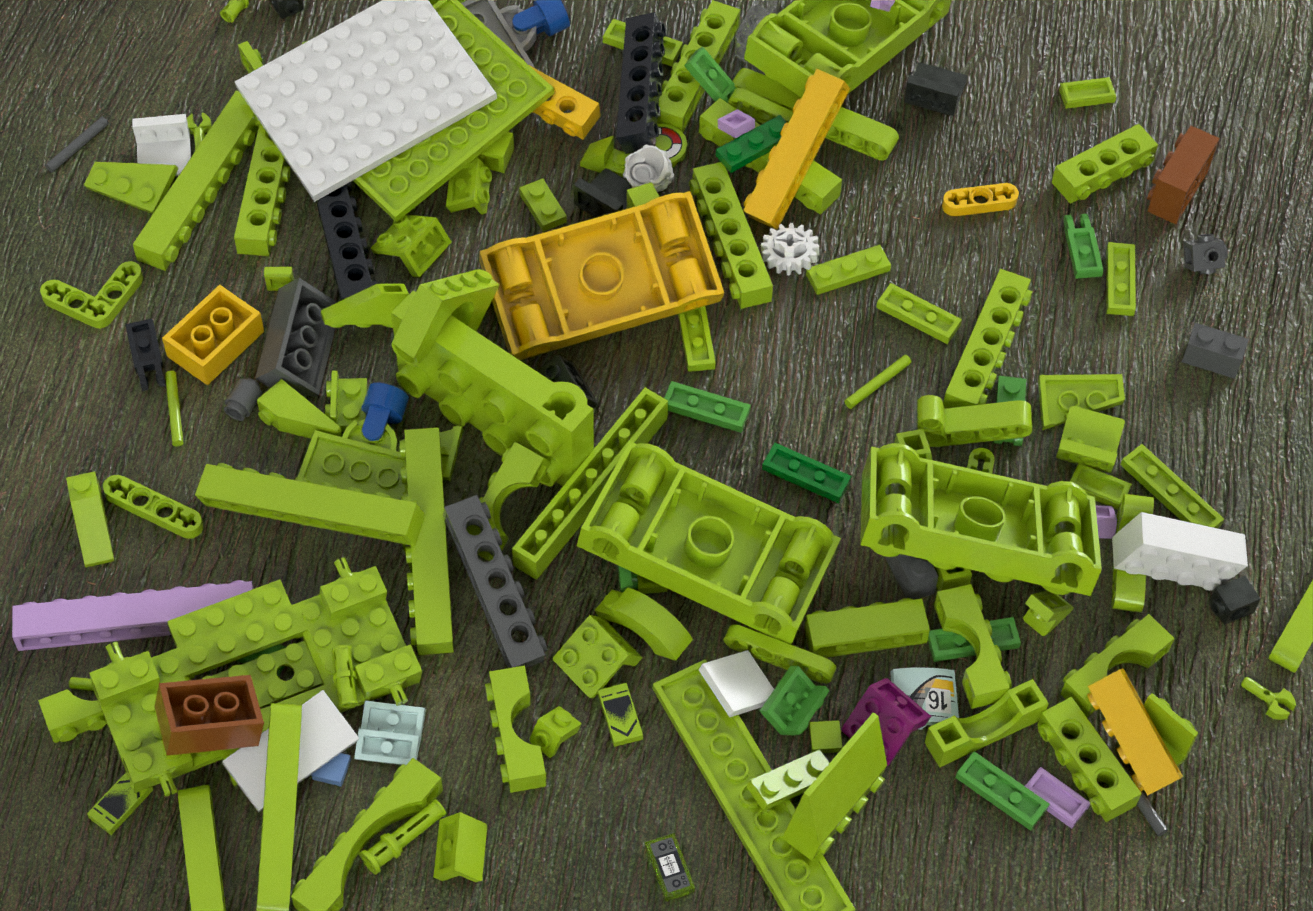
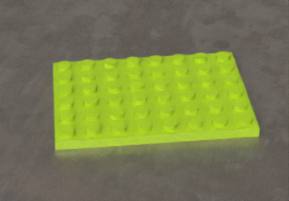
(425, 167)

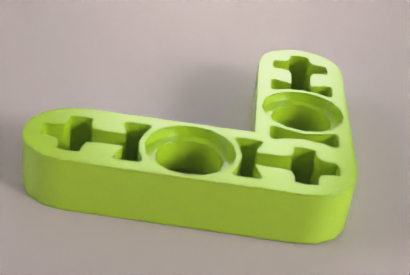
(100, 302)

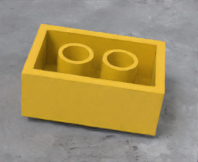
(213, 334)

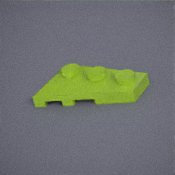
(132, 183)

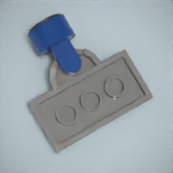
(518, 26)

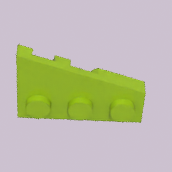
(1085, 391)

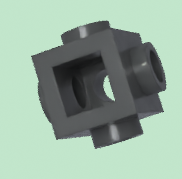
(1205, 254)

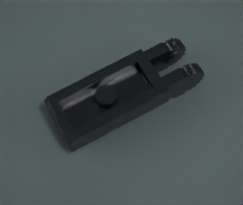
(145, 351)

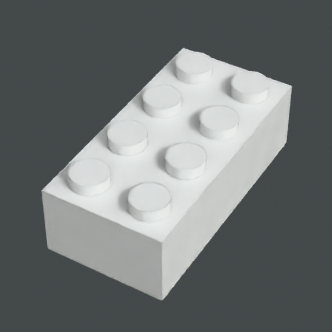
(1179, 551)

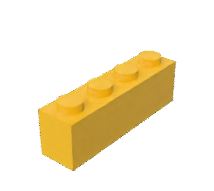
(1134, 731)

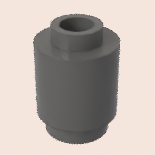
(242, 399)

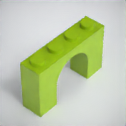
(461, 295)

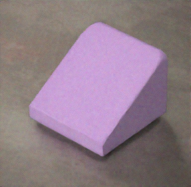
(1106, 521)

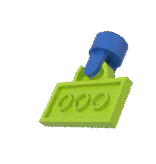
(368, 449)

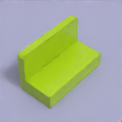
(460, 848)

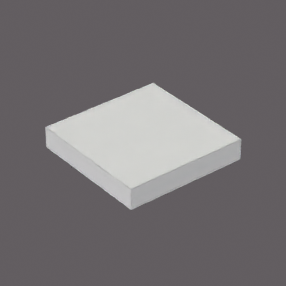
(737, 682)

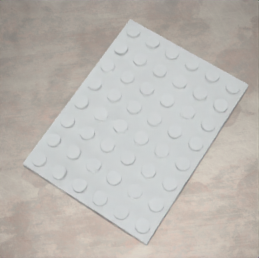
(364, 92)

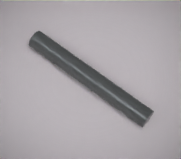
(76, 144)
(1146, 808)

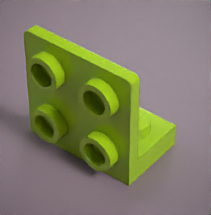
(416, 241)
(1090, 439)
(595, 655)
(1175, 731)

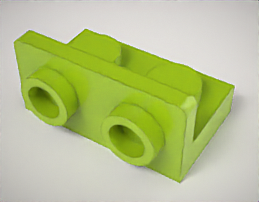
(470, 188)
(346, 399)

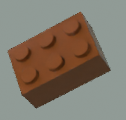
(1182, 174)
(208, 714)

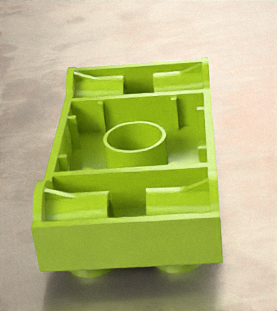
(837, 38)
(499, 396)
(980, 521)
(709, 541)

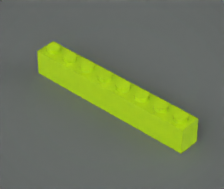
(197, 185)
(578, 495)
(310, 503)
(429, 555)

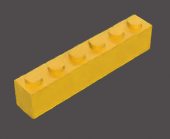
(796, 148)

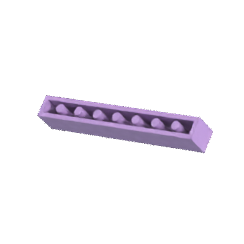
(113, 616)

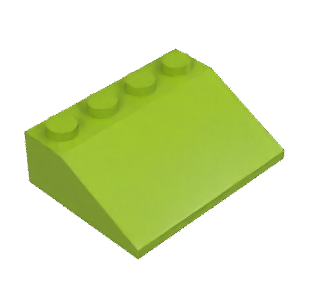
(839, 791)

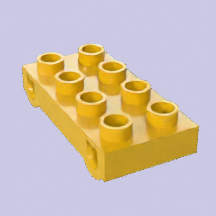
(601, 275)

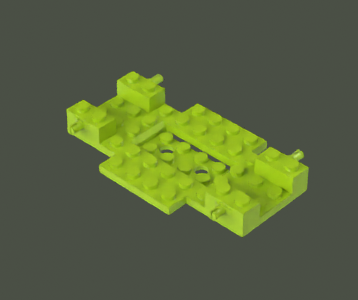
(344, 613)

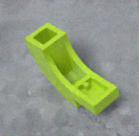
(647, 619)

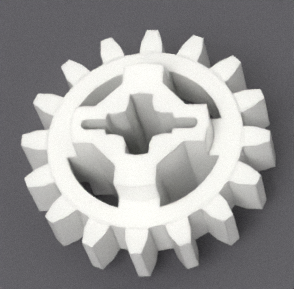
(790, 249)

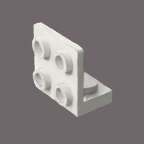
(163, 140)

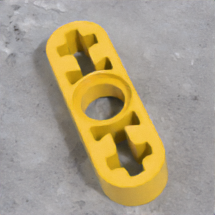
(986, 191)

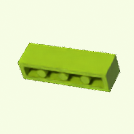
(867, 628)

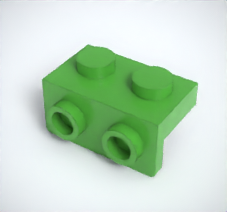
(793, 702)

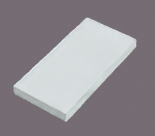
(321, 739)

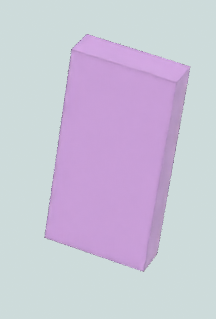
(1063, 801)

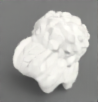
(648, 166)

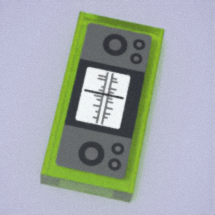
(669, 867)

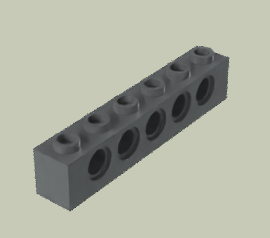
(473, 512)

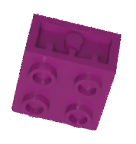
(896, 715)

